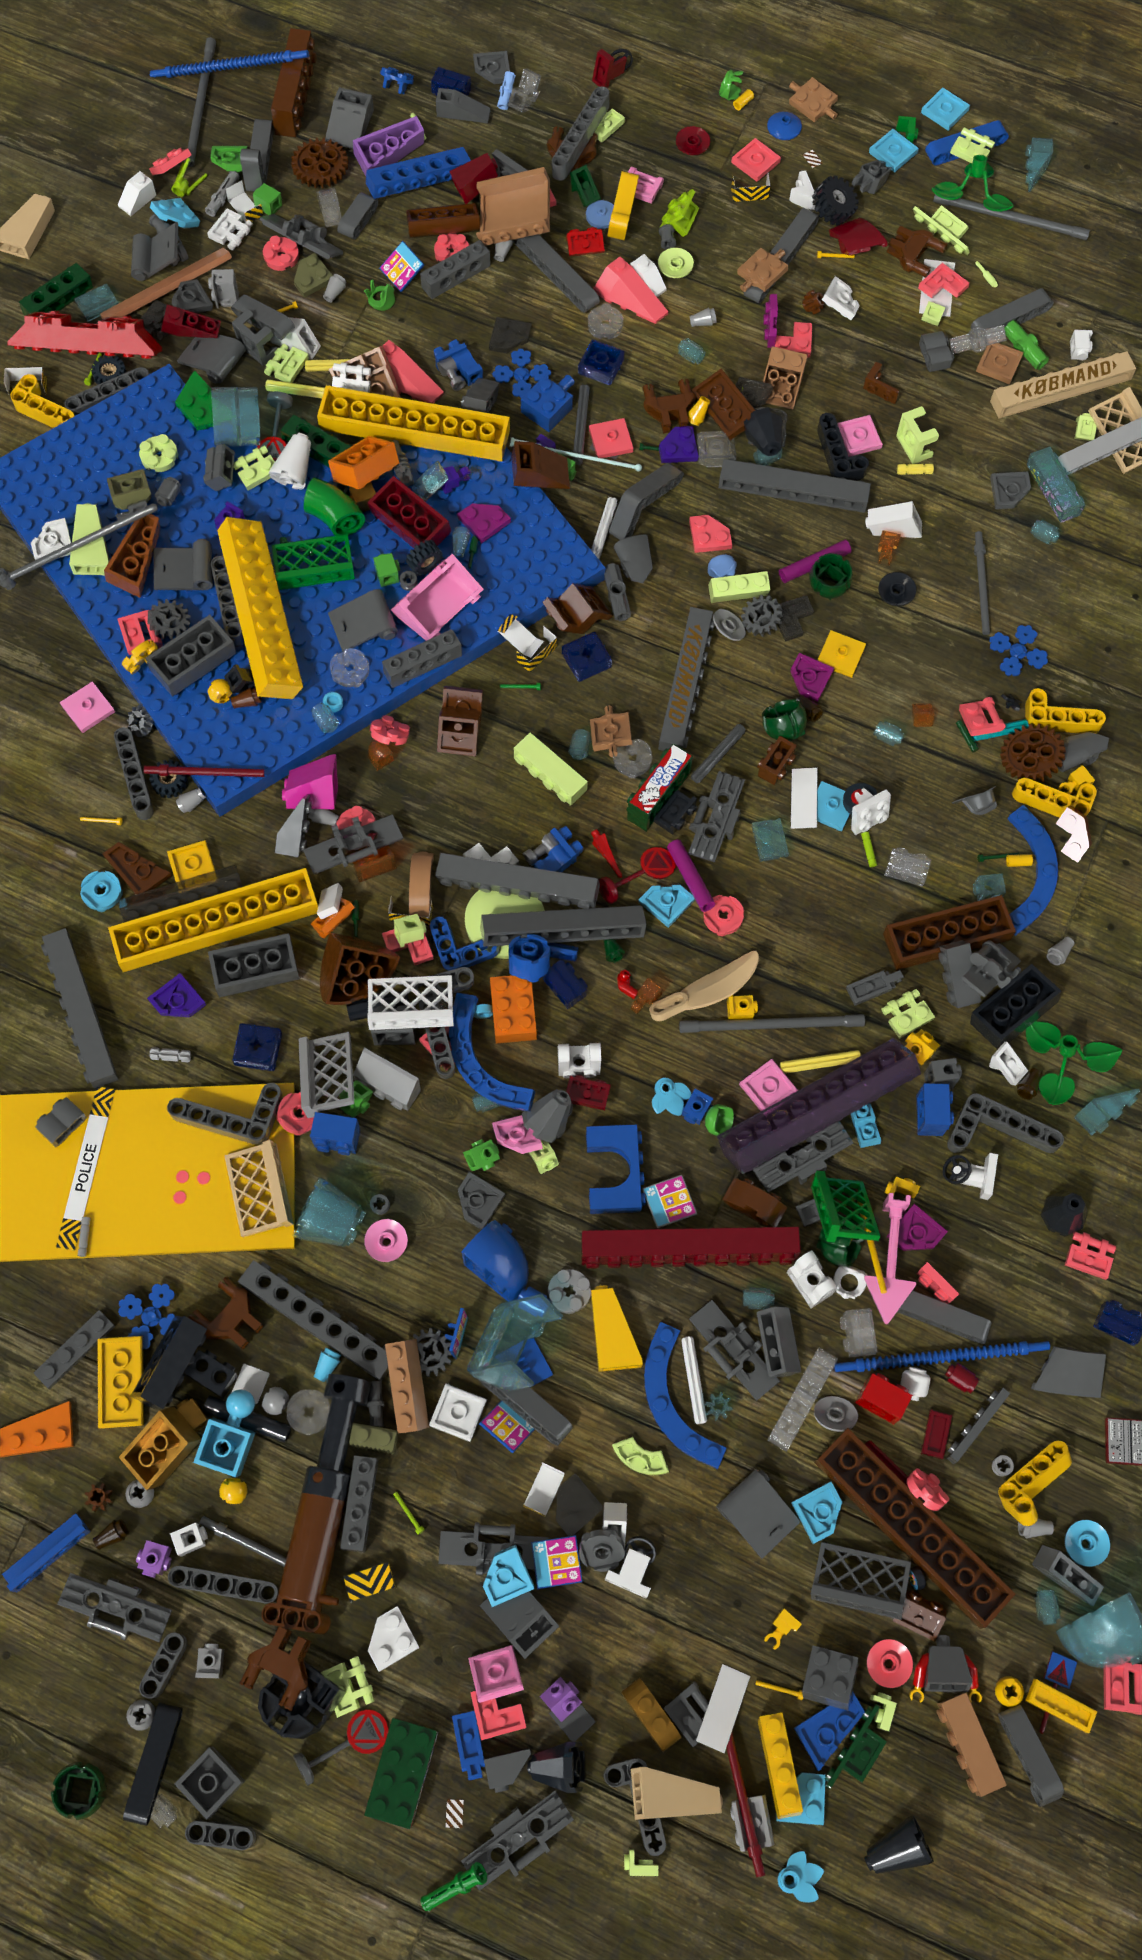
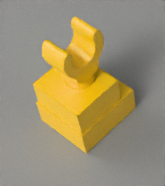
(1076, 779)
(784, 1623)

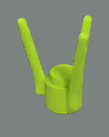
(181, 186)

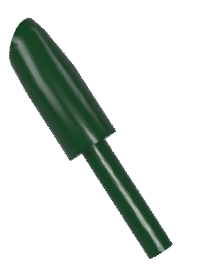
(472, 550)
(355, 916)

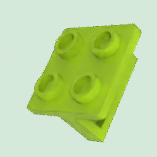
(681, 213)

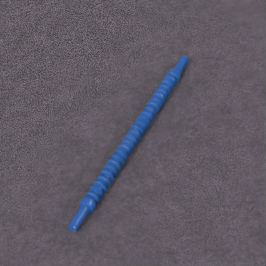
(287, 56)
(1022, 1348)

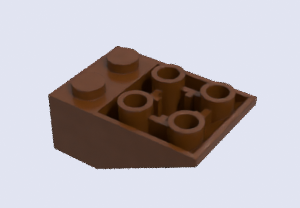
(538, 466)

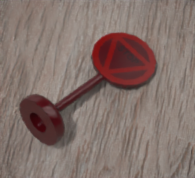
(654, 863)

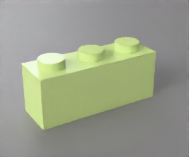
(739, 587)

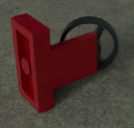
(608, 68)

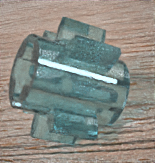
(719, 1399)

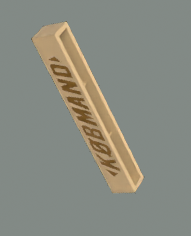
(1062, 384)

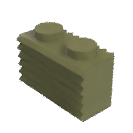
(373, 1438)

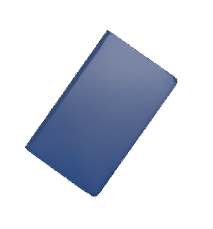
(563, 951)

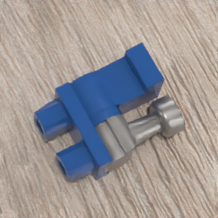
(457, 359)
(559, 851)

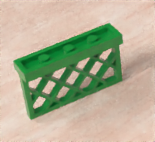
(314, 573)
(828, 1208)

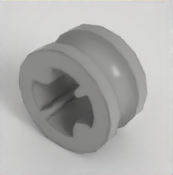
(1007, 1461)

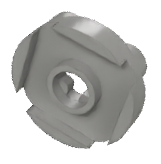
(580, 1285)

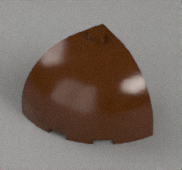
(349, 965)

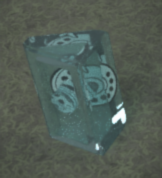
(430, 481)

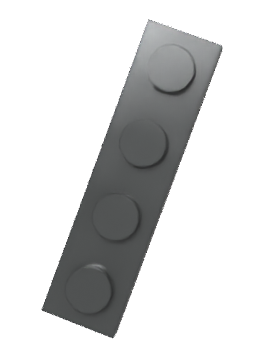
(74, 1349)
(982, 1418)

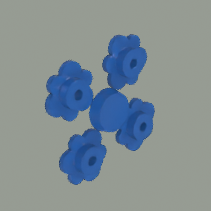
(521, 374)
(1018, 651)
(150, 1316)

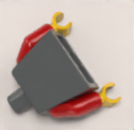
(945, 1671)

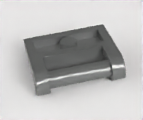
(684, 1715)

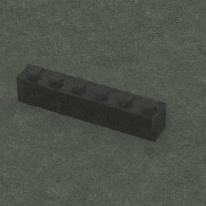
(180, 893)

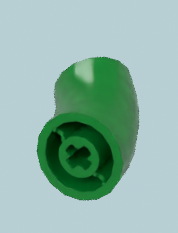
(333, 507)

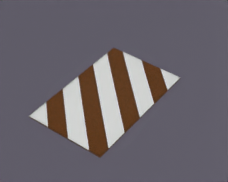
(812, 158)
(454, 1813)

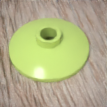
(675, 262)

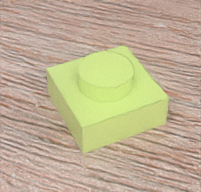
(933, 313)

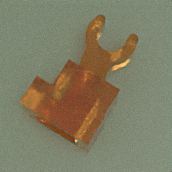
(886, 544)
(647, 994)

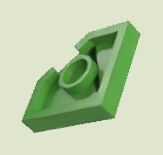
(227, 157)

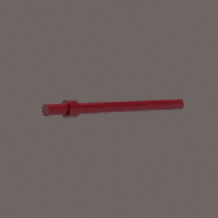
(165, 770)
(754, 1849)

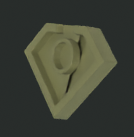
(311, 275)

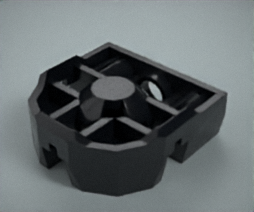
(324, 1698)

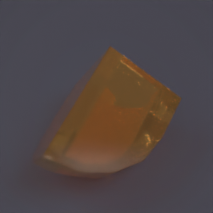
(379, 754)

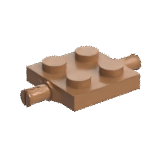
(813, 99)
(762, 269)
(611, 731)

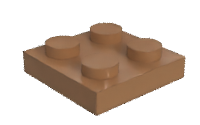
(999, 362)

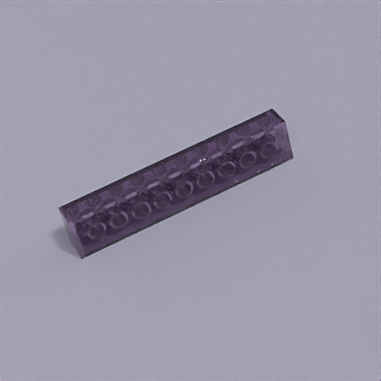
(818, 1105)

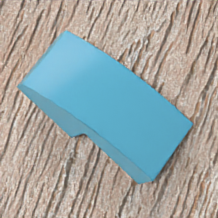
(865, 1126)

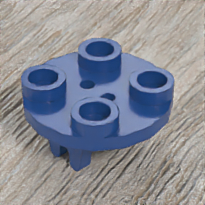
(392, 74)

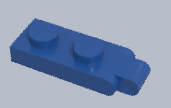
(469, 1744)

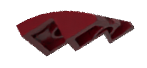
(857, 236)

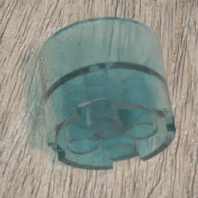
(236, 416)

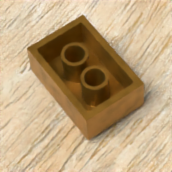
(160, 1448)

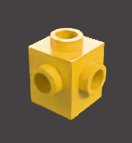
(922, 1045)

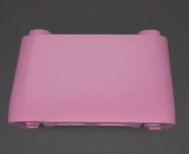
(437, 598)

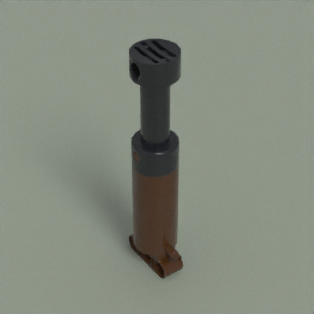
(319, 1516)

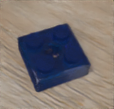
(601, 362)
(581, 665)
(266, 1055)

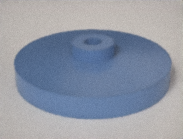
(599, 214)

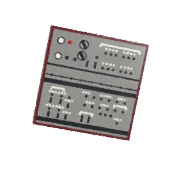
(1123, 1441)

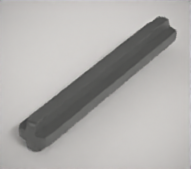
(718, 753)

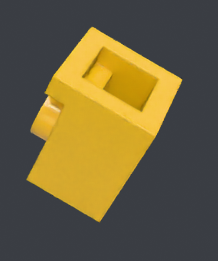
(736, 1012)

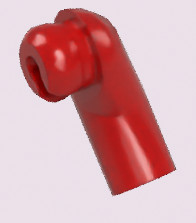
(624, 985)

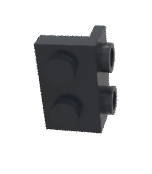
(675, 812)

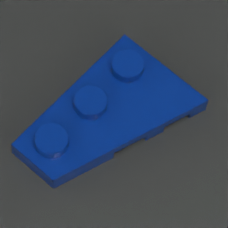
(827, 1729)

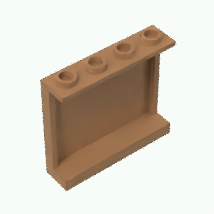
(514, 206)

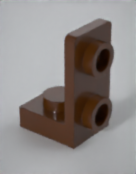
(879, 388)

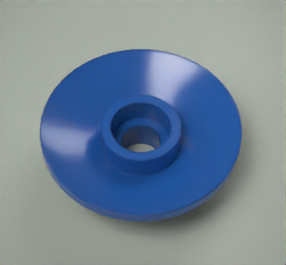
(784, 126)

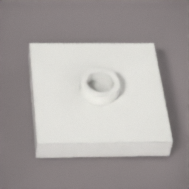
(457, 1412)

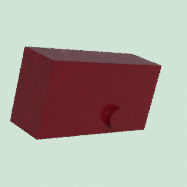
(408, 514)

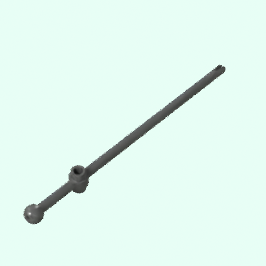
(7, 578)

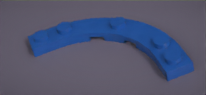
(1046, 868)
(470, 1068)
(662, 1407)

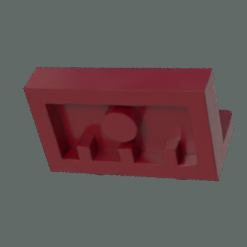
(588, 1092)

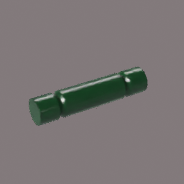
(965, 733)

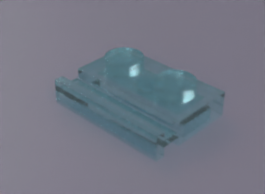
(96, 302)
(770, 840)

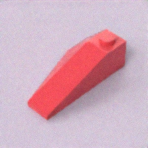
(626, 288)
(410, 377)

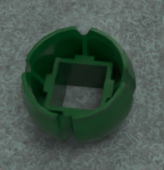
(835, 568)
(785, 720)
(842, 1251)
(63, 1789)

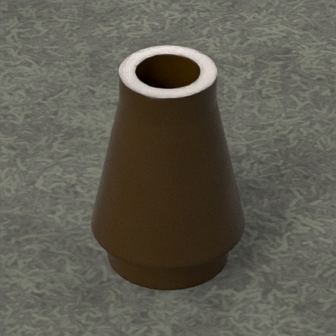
(813, 710)
(1029, 1085)
(112, 1534)

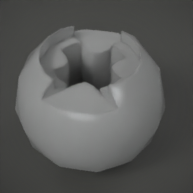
(275, 1400)
(138, 1502)
(133, 1720)

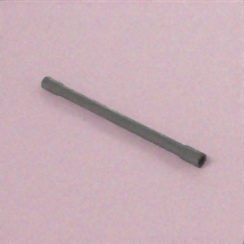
(200, 100)
(1073, 231)
(695, 1026)

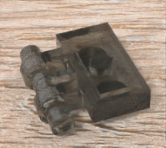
(154, 318)

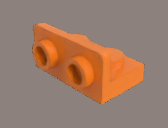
(328, 924)

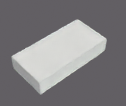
(329, 901)

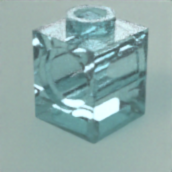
(995, 881)

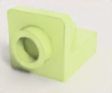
(1085, 427)
(544, 1158)
(885, 1715)
(644, 1868)

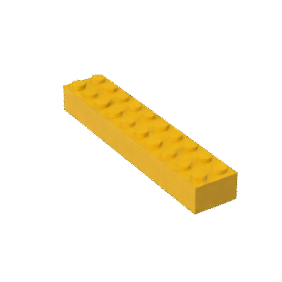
(414, 423)
(259, 608)
(213, 920)

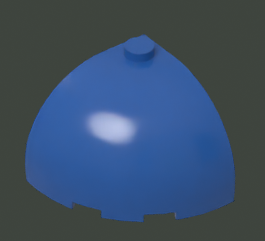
(498, 1260)

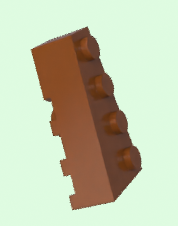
(133, 556)

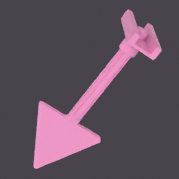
(896, 1289)

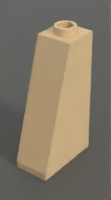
(26, 226)
(668, 1795)

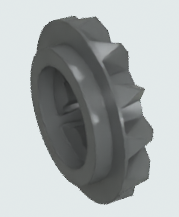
(145, 723)

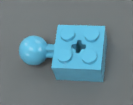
(238, 1439)

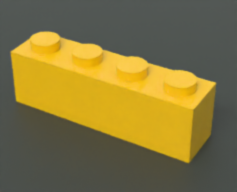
(780, 1766)

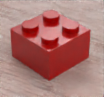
(884, 1398)

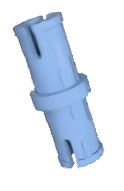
(505, 90)

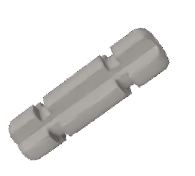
(170, 1054)

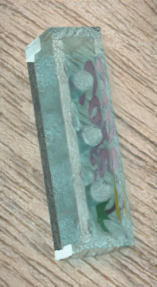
(1055, 484)

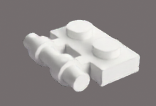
(226, 225)
(349, 383)

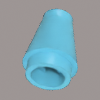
(326, 1364)

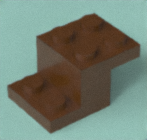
(577, 609)
(460, 721)

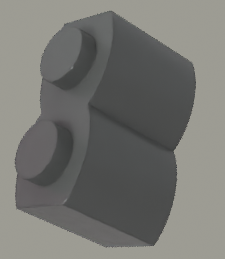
(936, 351)
(60, 1121)

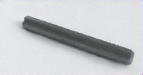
(581, 422)

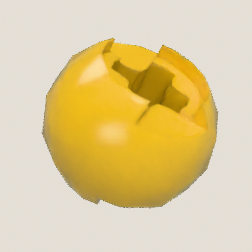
(219, 691)
(233, 1490)
(1001, 1693)

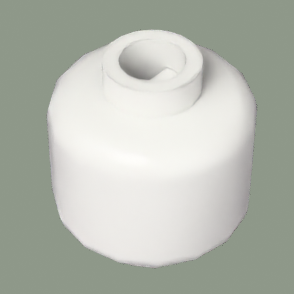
(916, 1382)

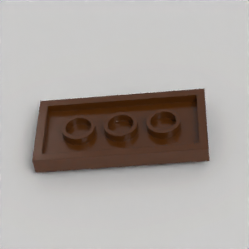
(726, 404)

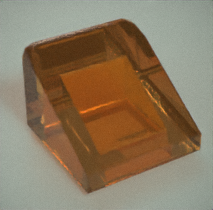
(922, 715)

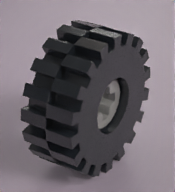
(835, 200)

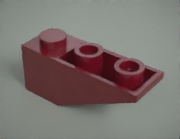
(189, 324)

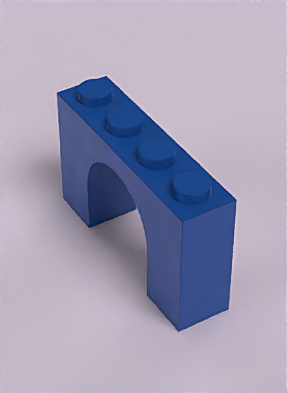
(628, 1195)

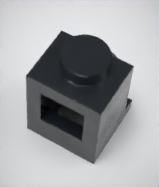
(239, 679)

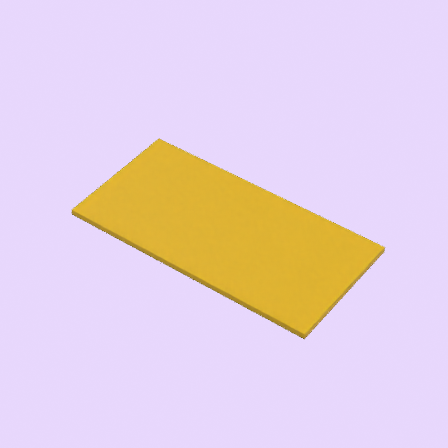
(136, 1177)

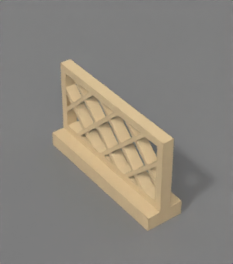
(1132, 411)
(274, 1179)

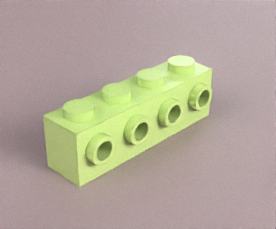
(550, 769)

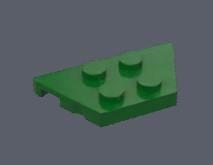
(196, 402)

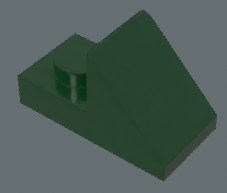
(584, 184)

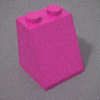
(313, 779)

